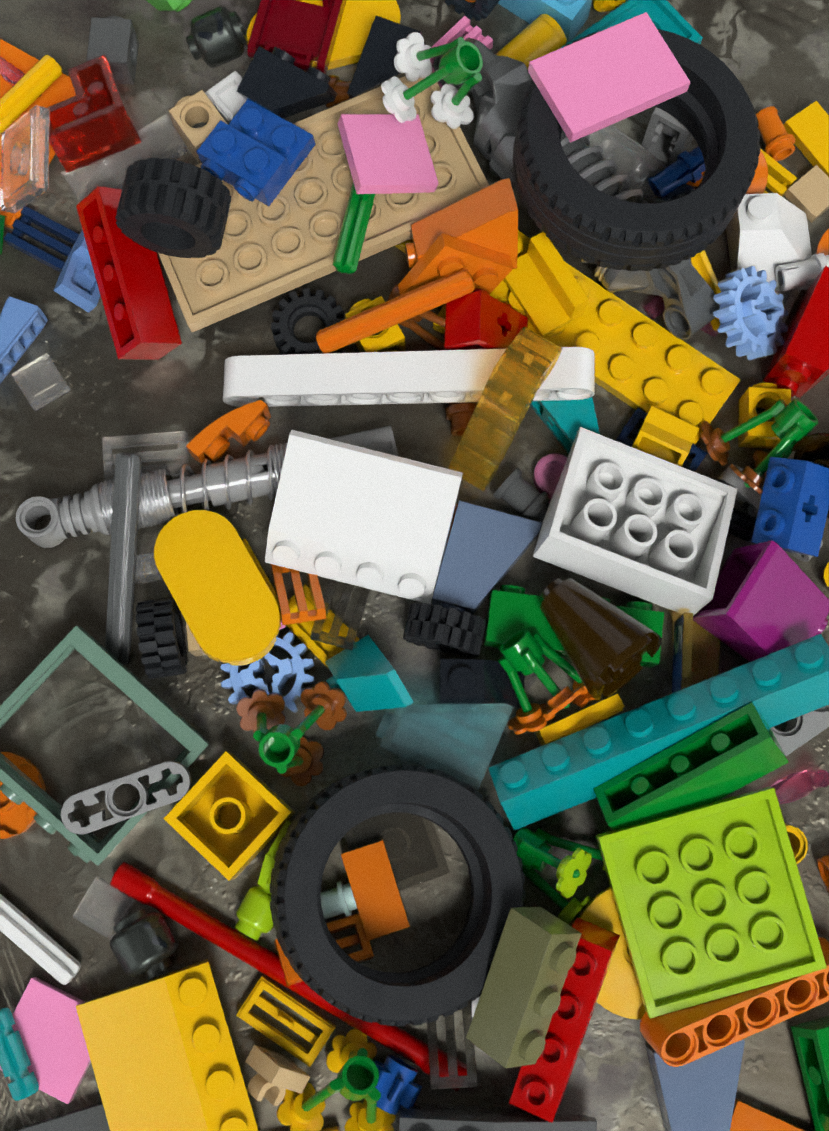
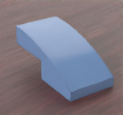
(78, 279)

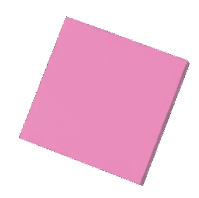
(387, 154)
(52, 1038)

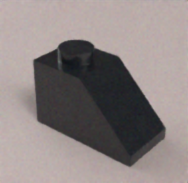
(378, 55)
(476, 683)

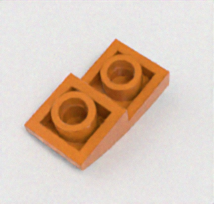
(241, 424)

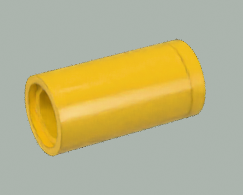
(535, 41)

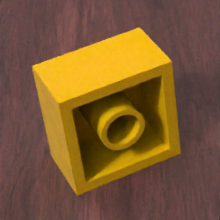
(229, 815)

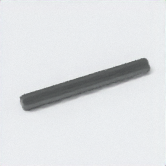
(123, 555)

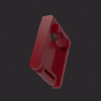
(298, 29)

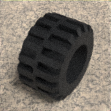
(173, 208)

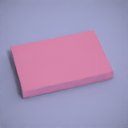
(608, 76)

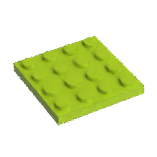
(711, 902)

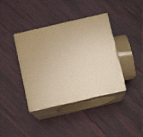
(191, 111)

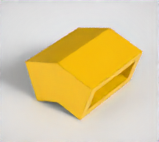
(665, 436)

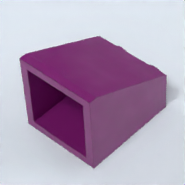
(763, 602)

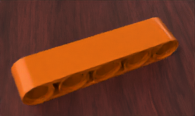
(719, 1023)

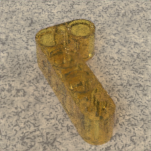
(503, 406)

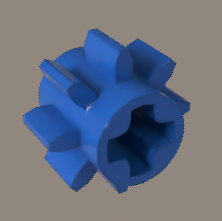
(396, 1084)

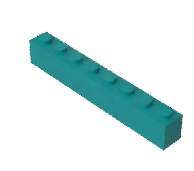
(571, 767)

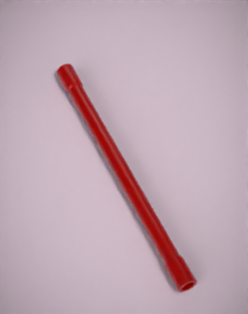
(151, 893)

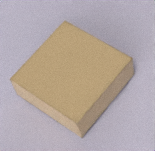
(810, 193)

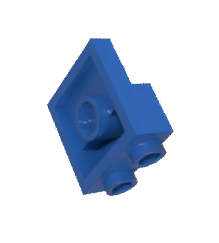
(255, 152)

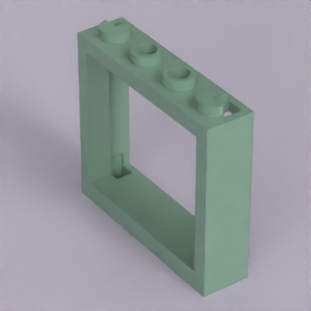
(21, 788)

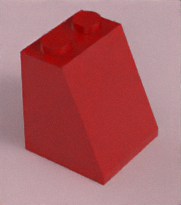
(805, 351)

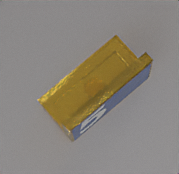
(693, 653)

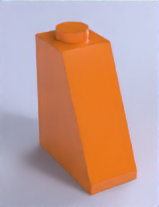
(482, 218)

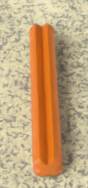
(395, 311)

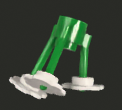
(458, 65)

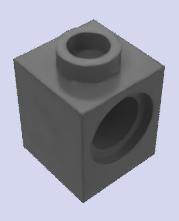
(118, 42)

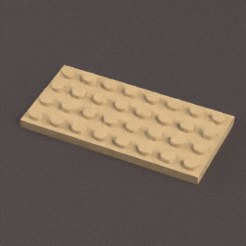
(297, 235)

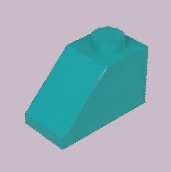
(367, 678)

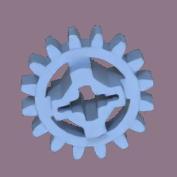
(750, 313)
(287, 668)

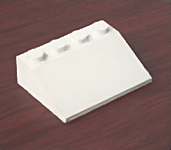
(361, 516)
(637, 523)

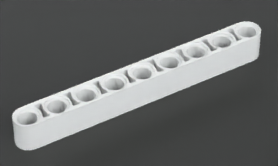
(390, 377)

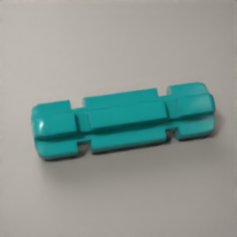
(14, 1059)

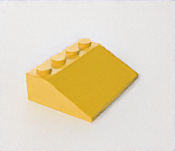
(166, 1056)

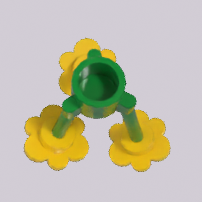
(354, 1081)

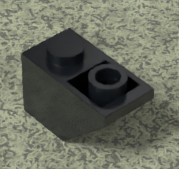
(281, 86)

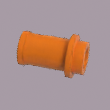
(776, 138)

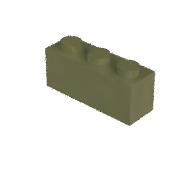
(523, 986)

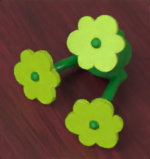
(571, 870)

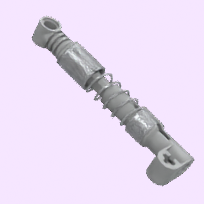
(162, 495)

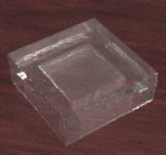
(40, 381)
(103, 907)

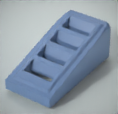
(18, 329)

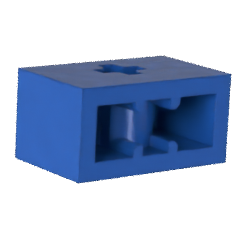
(793, 506)

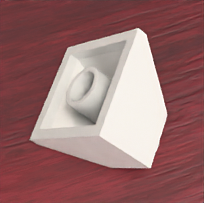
(767, 234)

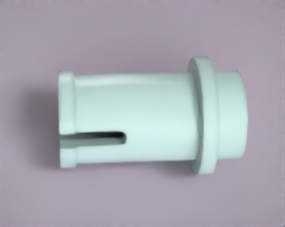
(338, 901)

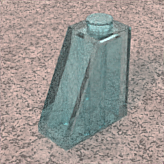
(446, 737)

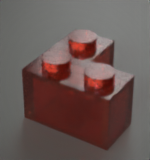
(94, 120)

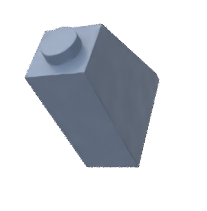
(480, 554)
(698, 1093)

